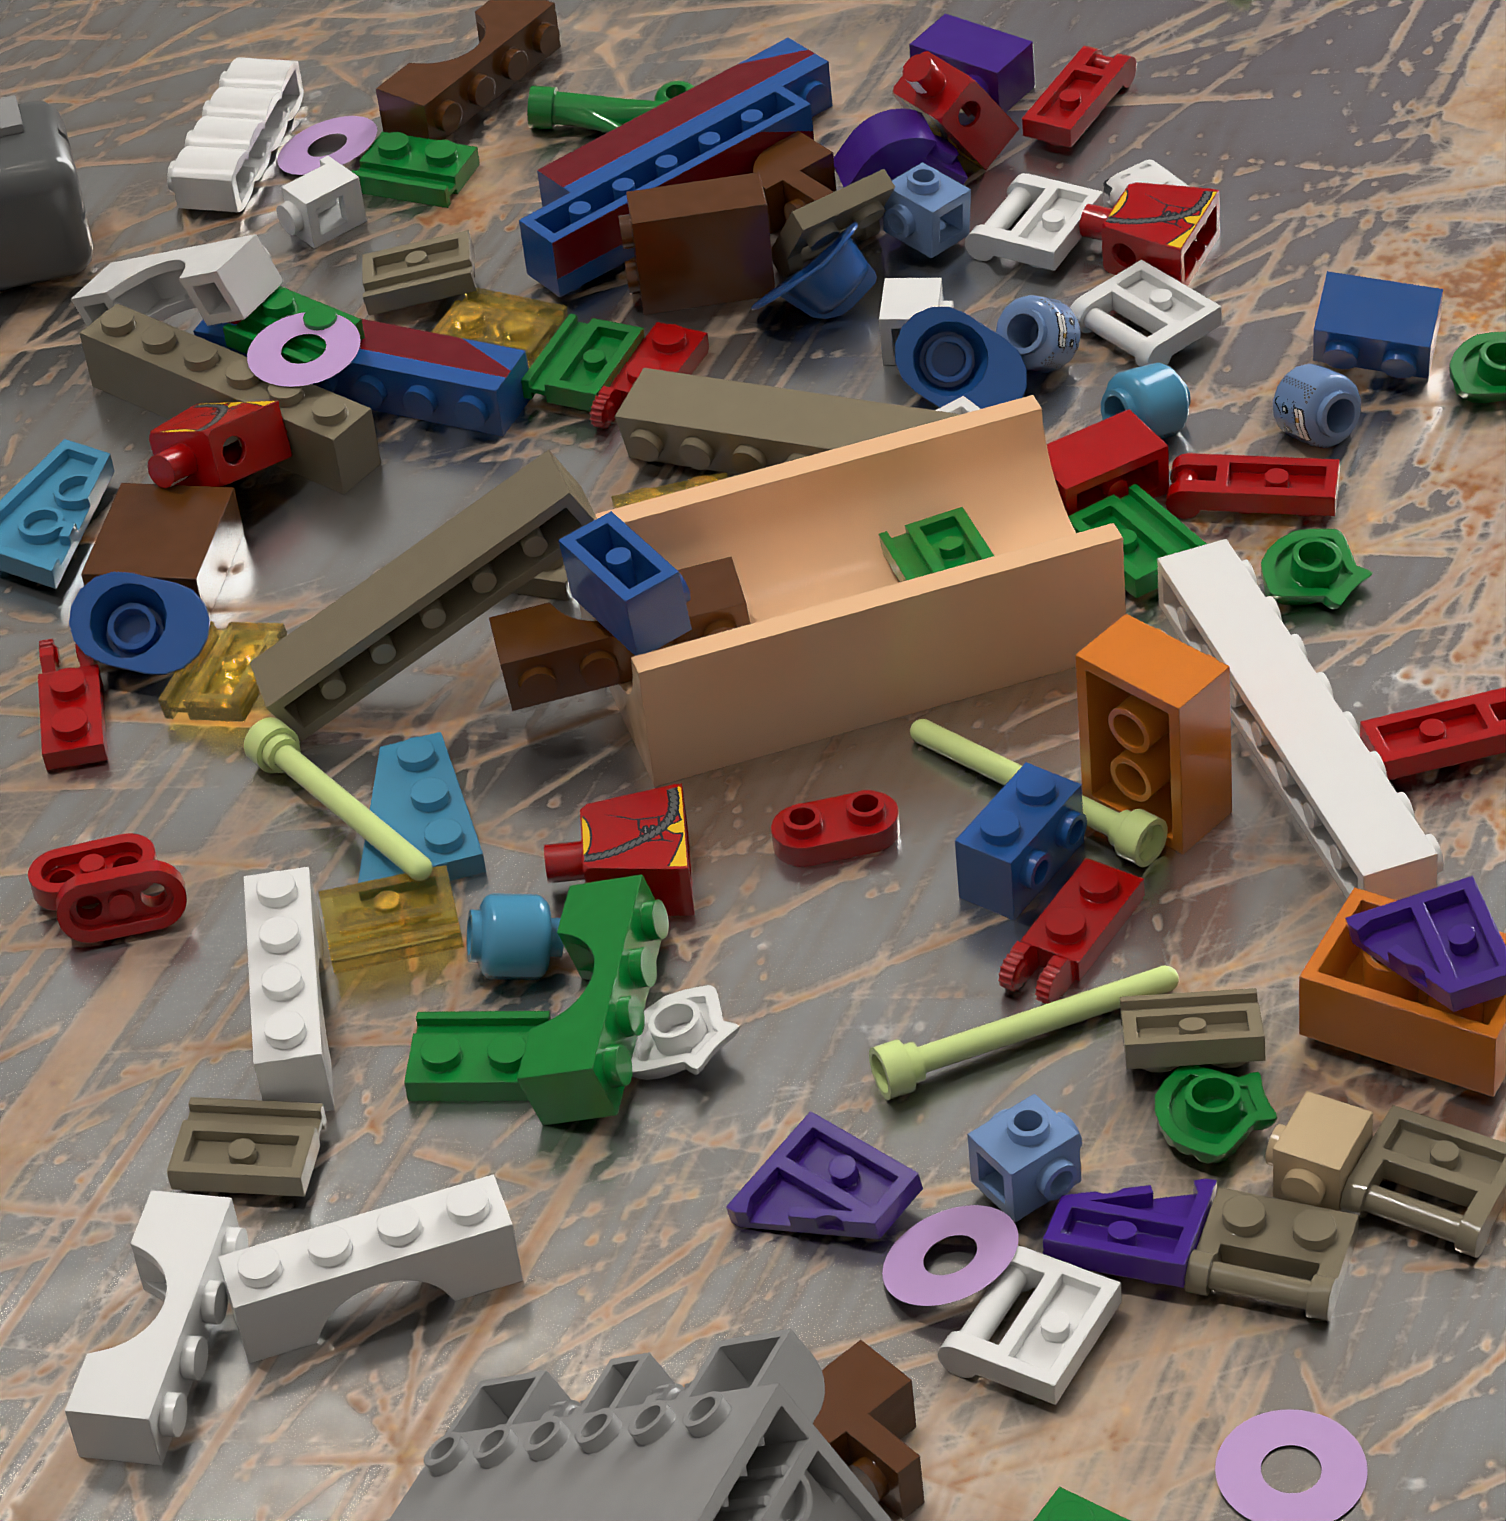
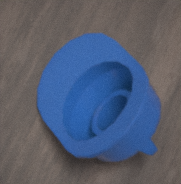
(829, 282)
(955, 356)
(139, 623)

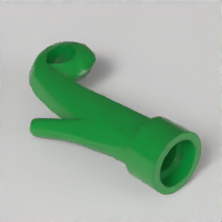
(599, 113)

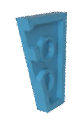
(51, 510)
(425, 805)

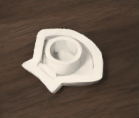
(681, 1034)

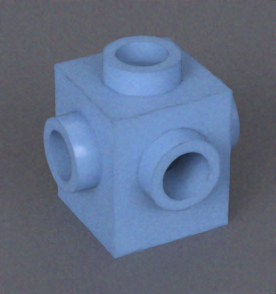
(928, 210)
(1025, 1157)

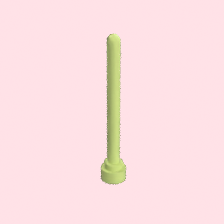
(277, 750)
(1134, 834)
(901, 1066)

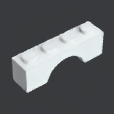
(217, 278)
(285, 990)
(295, 1283)
(137, 1392)

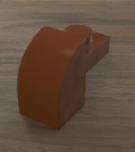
(794, 175)
(865, 1417)

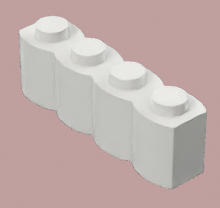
(236, 134)

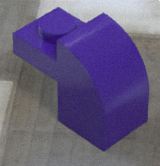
(896, 143)

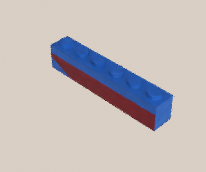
(782, 63)
(581, 231)
(426, 376)

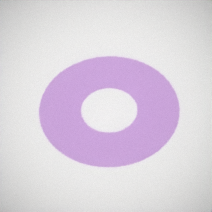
(359, 133)
(268, 364)
(996, 1246)
(1336, 1448)

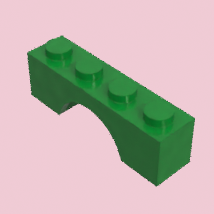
(584, 1055)

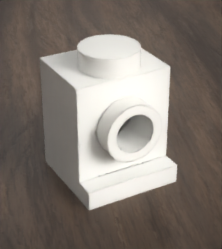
(322, 204)

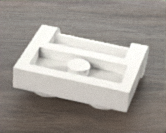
(1045, 230)
(1152, 301)
(1047, 1336)

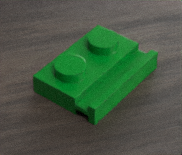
(416, 168)
(282, 304)
(581, 361)
(1146, 531)
(934, 545)
(469, 1055)

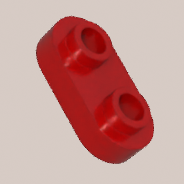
(835, 828)
(58, 865)
(122, 904)

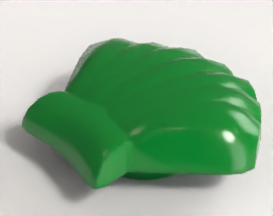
(1480, 368)
(1311, 568)
(1211, 1111)

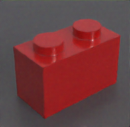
(1109, 460)

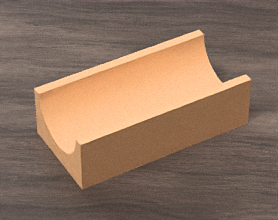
(830, 622)

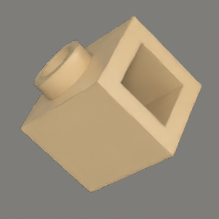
(1318, 1150)

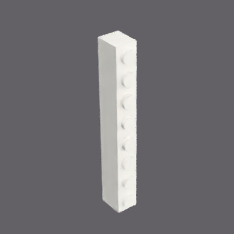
(1297, 728)

